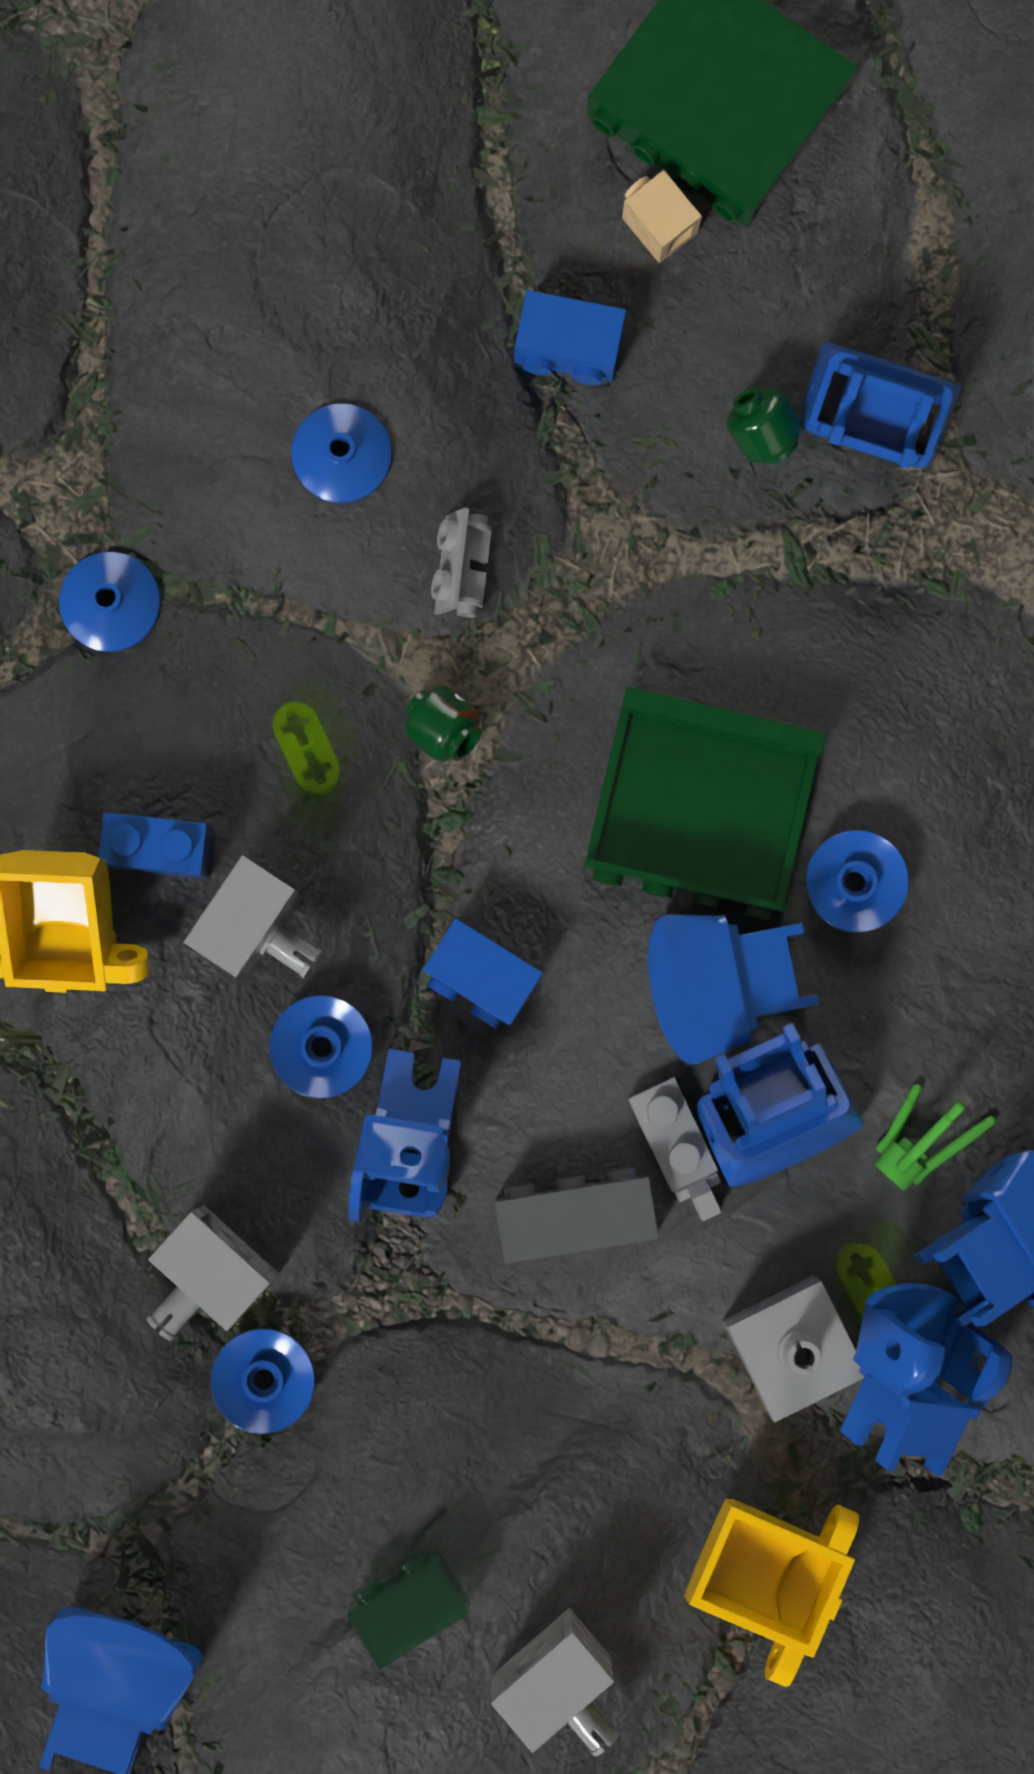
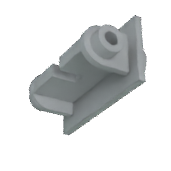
(455, 586)

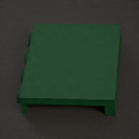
(719, 97)
(703, 803)

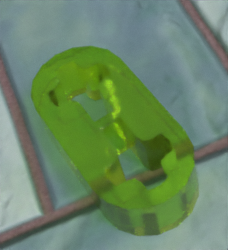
(296, 754)
(853, 1283)

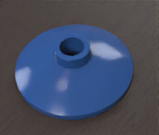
(344, 477)
(124, 621)
(882, 875)
(293, 1046)
(253, 1406)

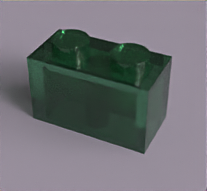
(407, 1607)

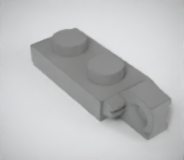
(677, 1145)

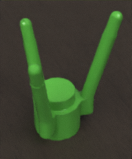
(905, 1161)

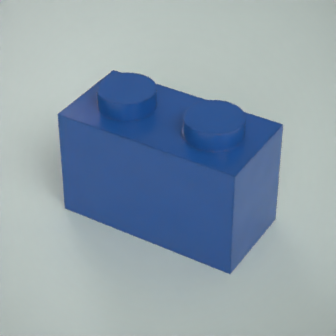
(568, 337)
(156, 845)
(481, 973)

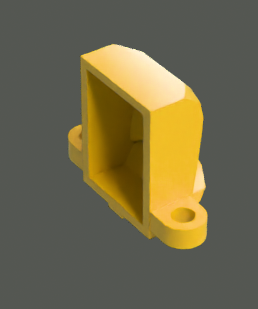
(61, 924)
(774, 1579)

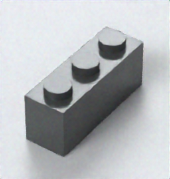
(575, 1216)

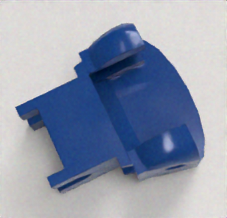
(879, 406)
(716, 982)
(781, 1106)
(403, 1122)
(991, 1254)
(902, 1353)
(110, 1686)

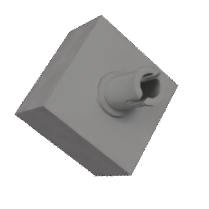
(248, 922)
(210, 1272)
(794, 1348)
(555, 1685)

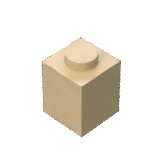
(660, 215)

